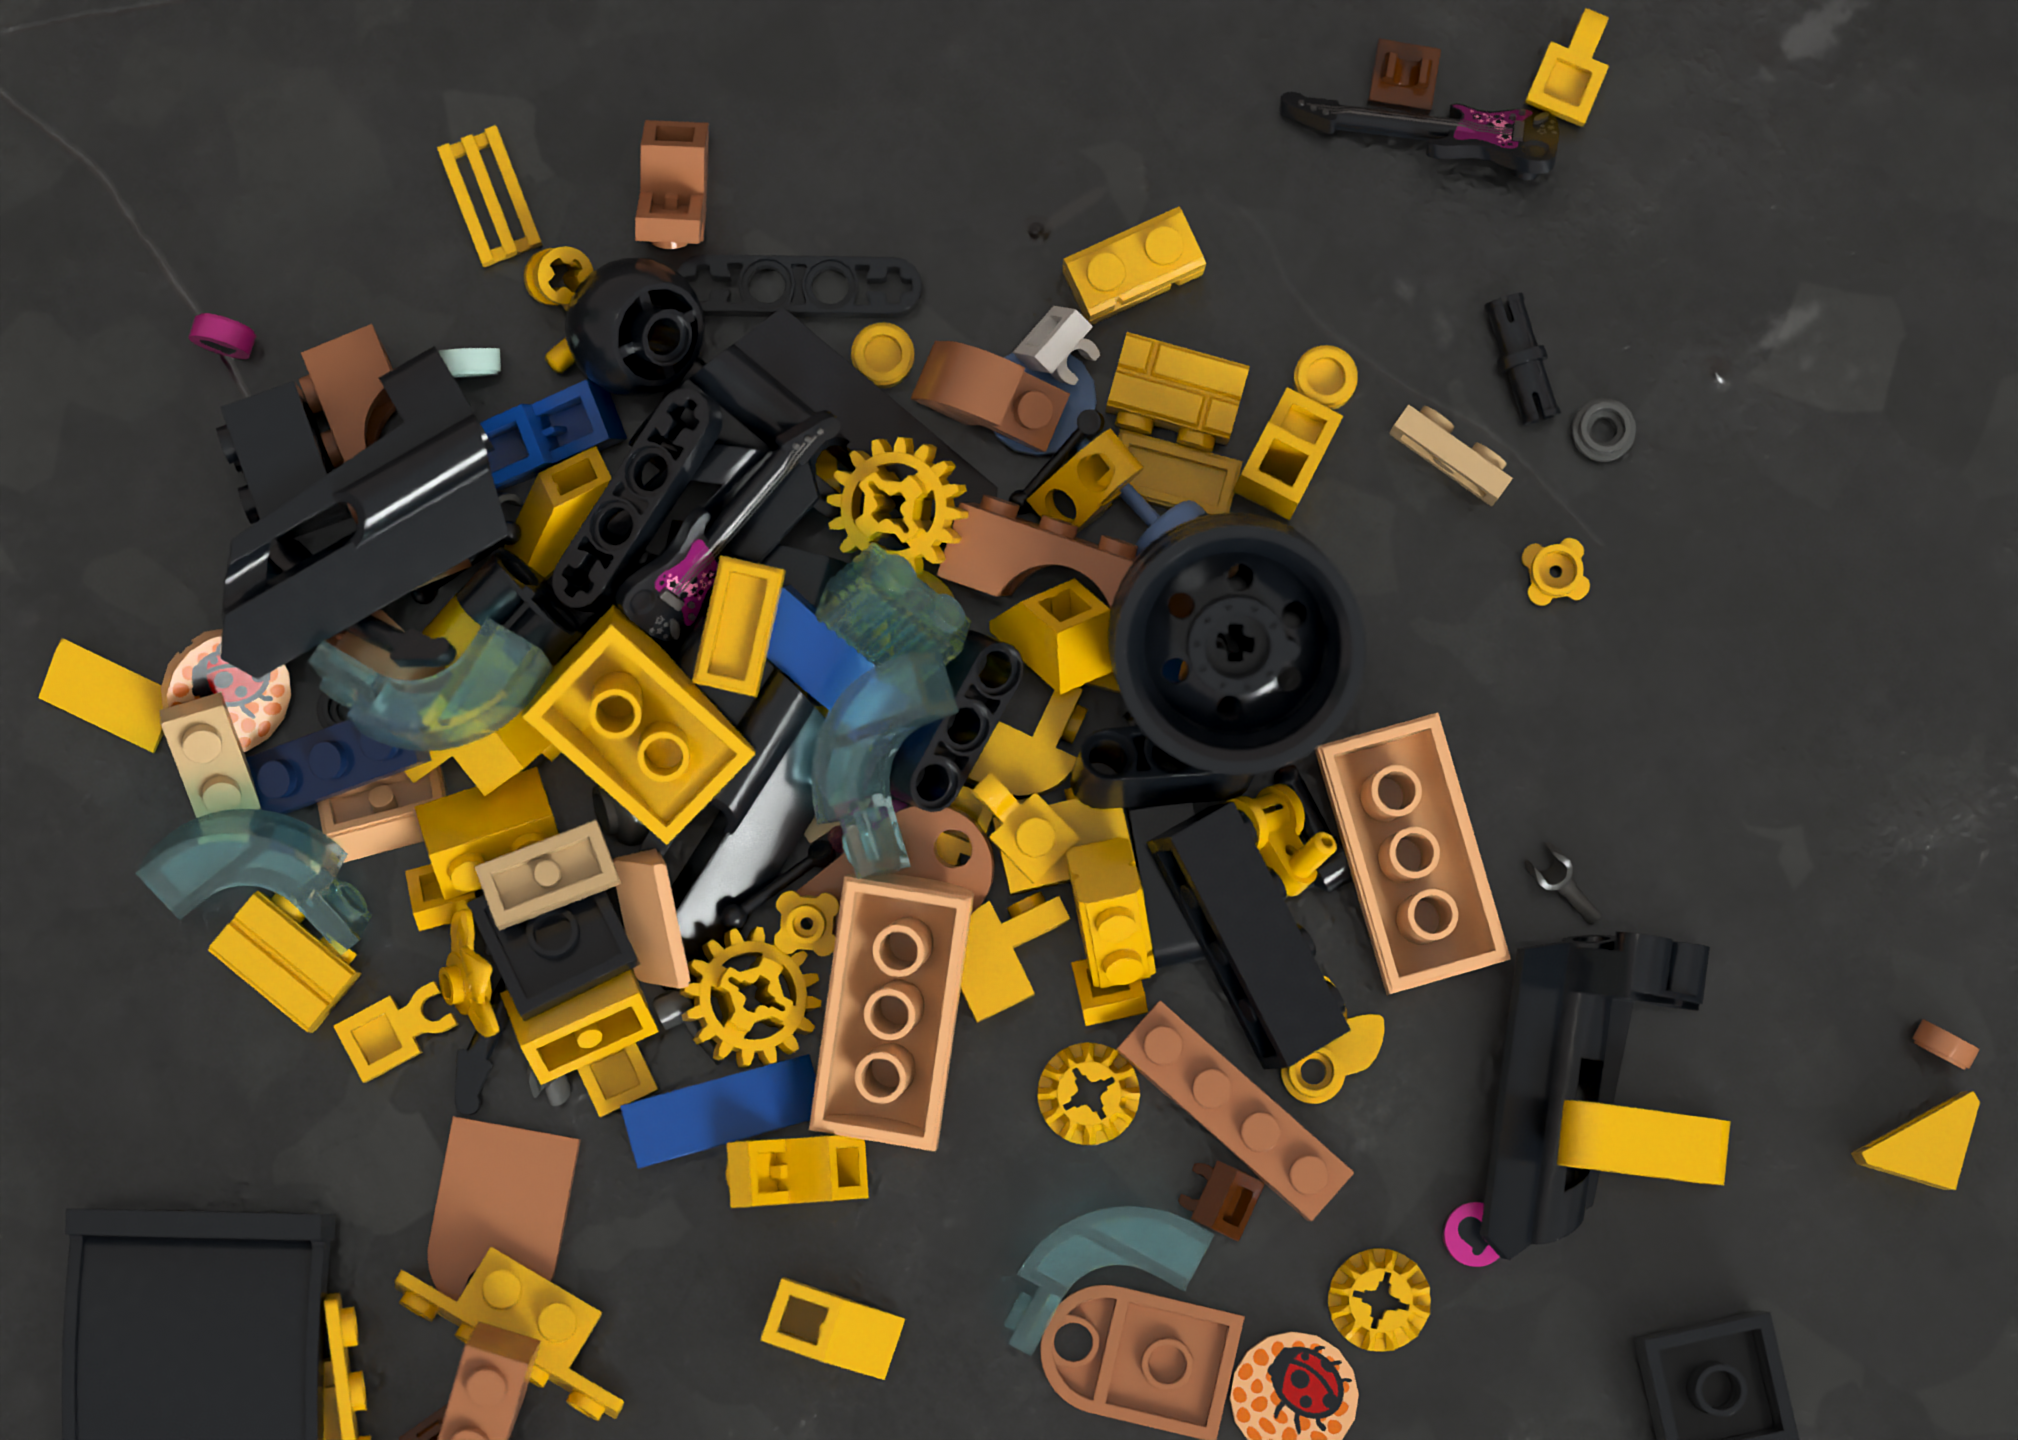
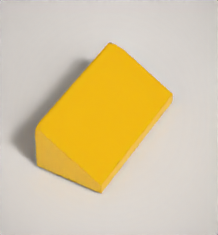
(104, 695)

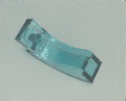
(444, 711)
(858, 751)
(262, 852)
(1102, 1238)

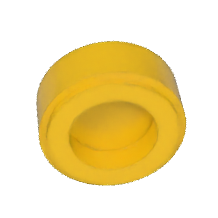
(883, 354)
(1326, 376)

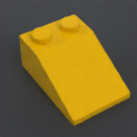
(638, 725)

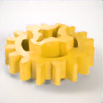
(918, 492)
(737, 1021)

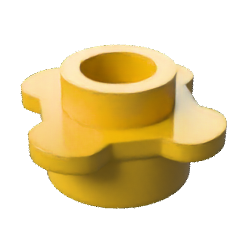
(1568, 558)
(819, 910)

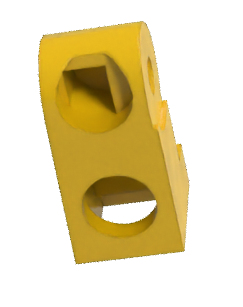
(1090, 479)

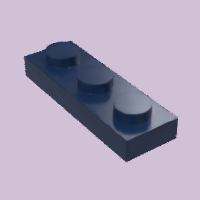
(325, 766)

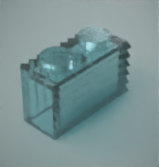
(891, 611)

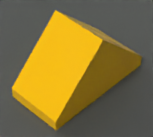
(1928, 1146)

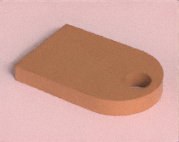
(920, 836)
(503, 1193)
(1148, 1359)

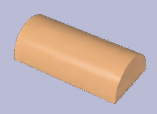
(1412, 853)
(891, 1009)

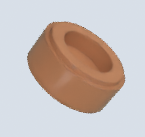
(1945, 1045)

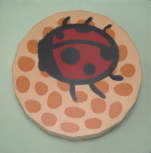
(253, 703)
(1293, 1390)

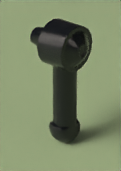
(1335, 870)

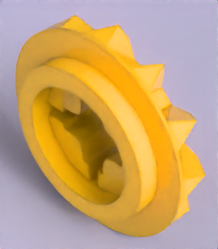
(1080, 1123)
(1353, 1316)

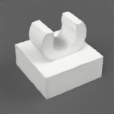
(1053, 340)

